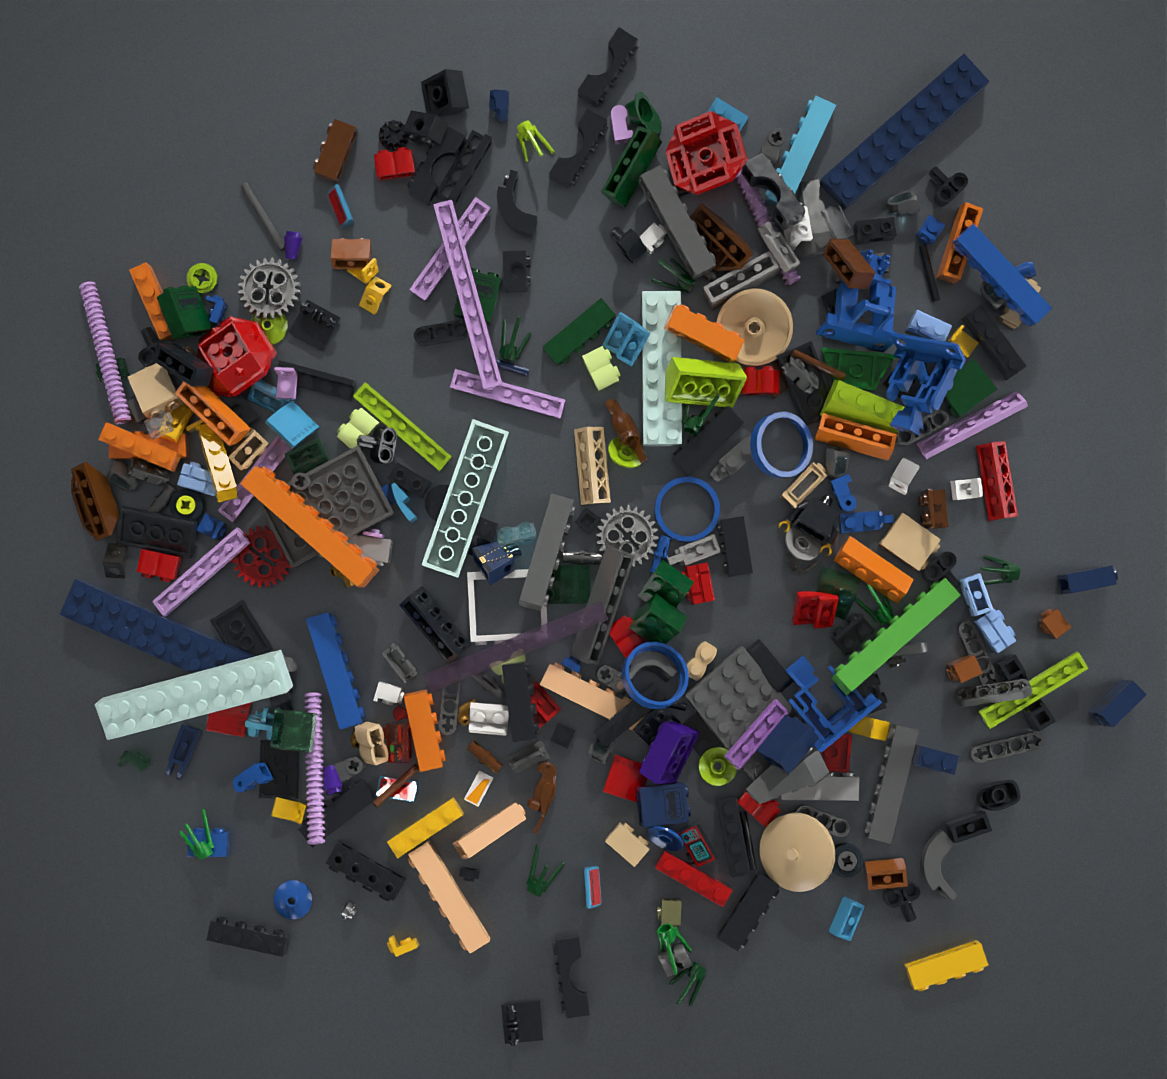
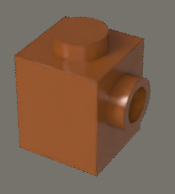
(1053, 623)

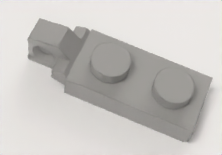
(779, 247)
(695, 551)

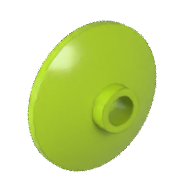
(278, 327)
(623, 454)
(709, 773)

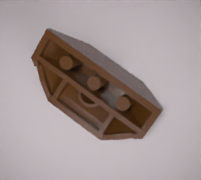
(722, 241)
(94, 501)

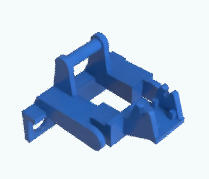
(848, 311)
(911, 366)
(853, 703)

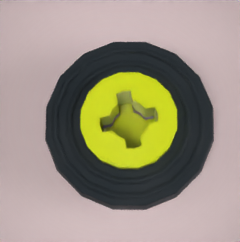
(193, 506)

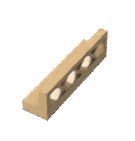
(589, 465)

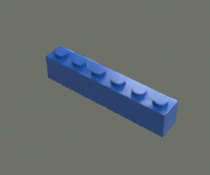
(1001, 275)
(335, 670)

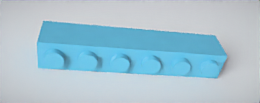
(803, 144)

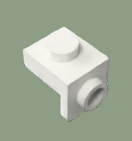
(966, 489)

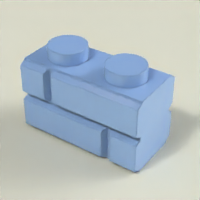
(928, 326)
(196, 478)
(975, 595)
(994, 630)

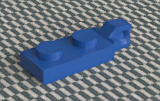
(863, 521)

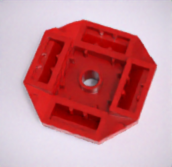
(703, 137)
(237, 353)

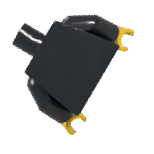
(816, 520)

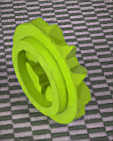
(198, 270)

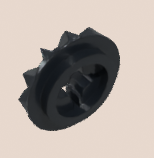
(391, 143)

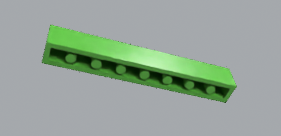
(894, 637)

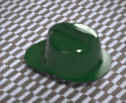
(643, 113)

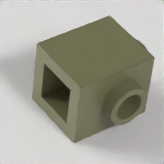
(670, 911)

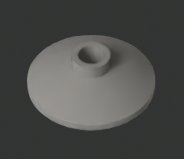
(809, 547)

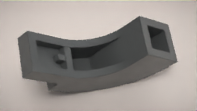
(652, 662)
(932, 854)

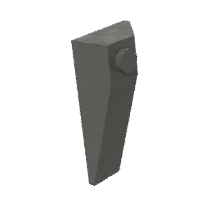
(811, 197)
(775, 782)

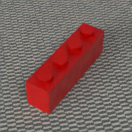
(693, 877)

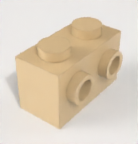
(245, 451)
(627, 844)

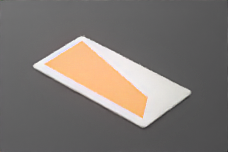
(478, 788)

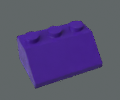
(669, 752)

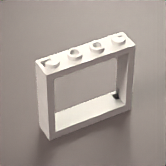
(482, 640)

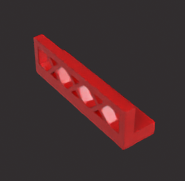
(994, 481)

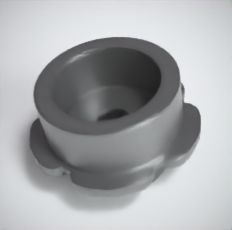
(348, 910)

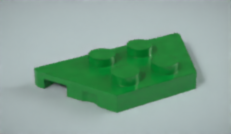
(861, 367)

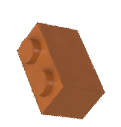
(350, 253)
(963, 669)
(886, 874)

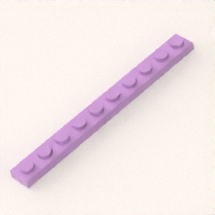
(467, 294)

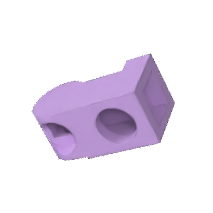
(619, 126)

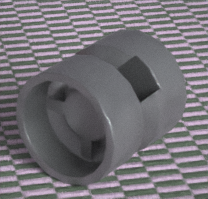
(680, 956)

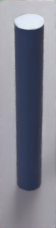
(511, 367)

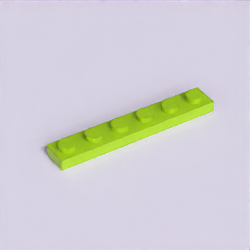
(403, 426)
(1041, 686)

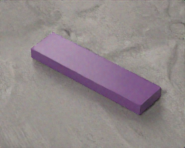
(756, 734)

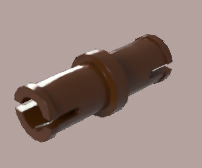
(484, 757)

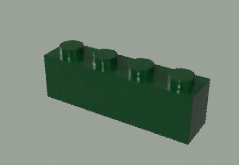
(631, 165)
(578, 332)

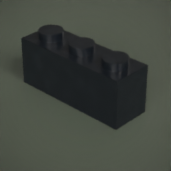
(183, 365)
(735, 546)

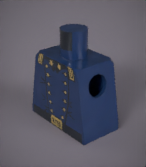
(495, 560)

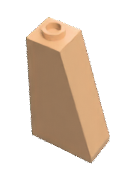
(489, 831)

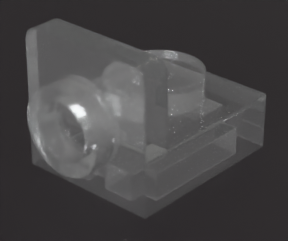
(159, 424)

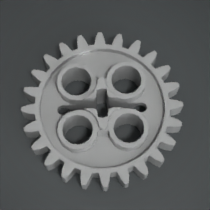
(252, 287)
(640, 524)

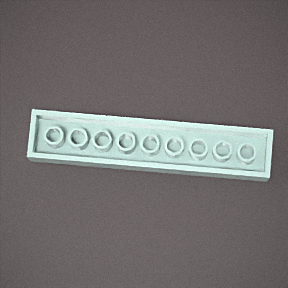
(194, 695)

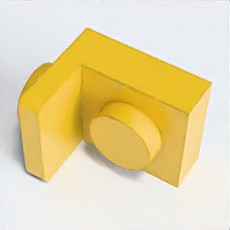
(406, 945)

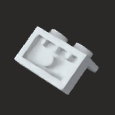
(799, 232)
(488, 719)

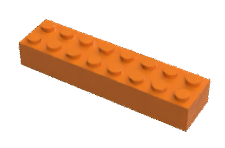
(309, 526)

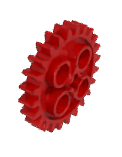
(253, 570)

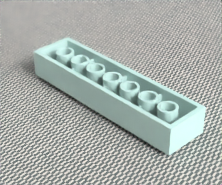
(659, 418)
(465, 498)

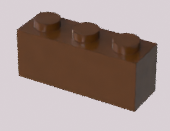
(335, 151)
(849, 263)

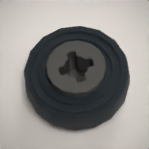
(854, 865)

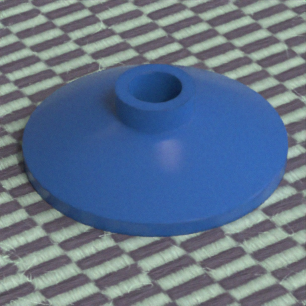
(665, 838)
(299, 892)

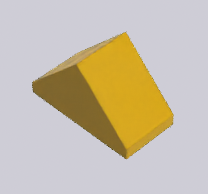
(871, 728)

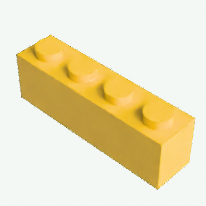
(217, 464)
(425, 827)
(946, 965)

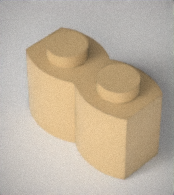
(702, 657)
(371, 740)

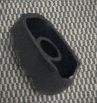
(998, 795)

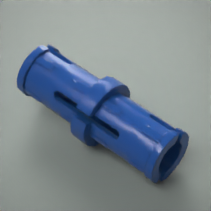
(661, 551)

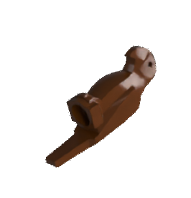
(625, 428)
(544, 791)

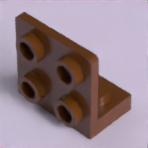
(934, 509)

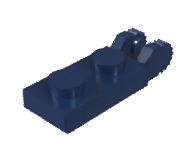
(183, 749)

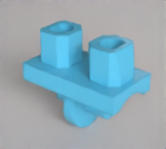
(260, 721)

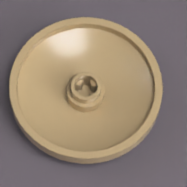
(761, 321)
(797, 852)

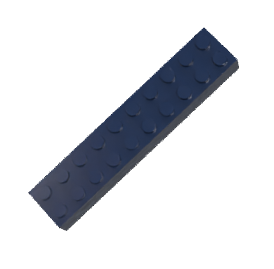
(904, 132)
(146, 629)

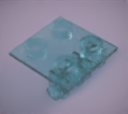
(524, 531)

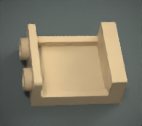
(154, 390)
(910, 542)

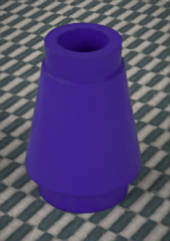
(292, 244)
(332, 782)

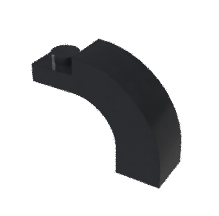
(516, 219)

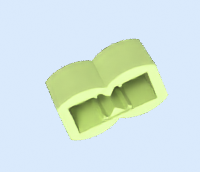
(600, 368)
(360, 424)

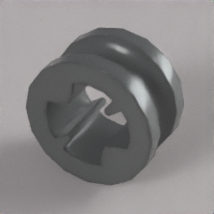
(306, 483)

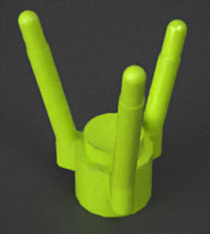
(526, 132)

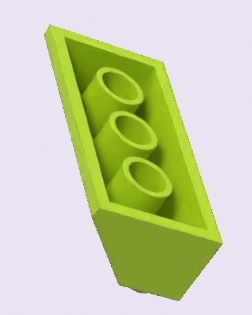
(701, 380)
(860, 407)

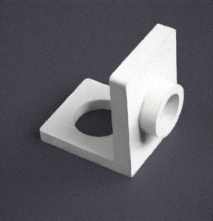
(903, 475)

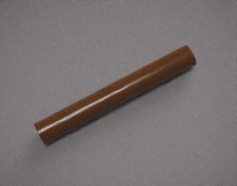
(818, 364)
(395, 786)

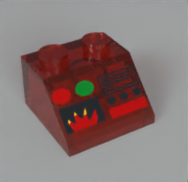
(398, 742)

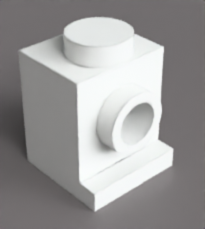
(653, 237)
(389, 693)

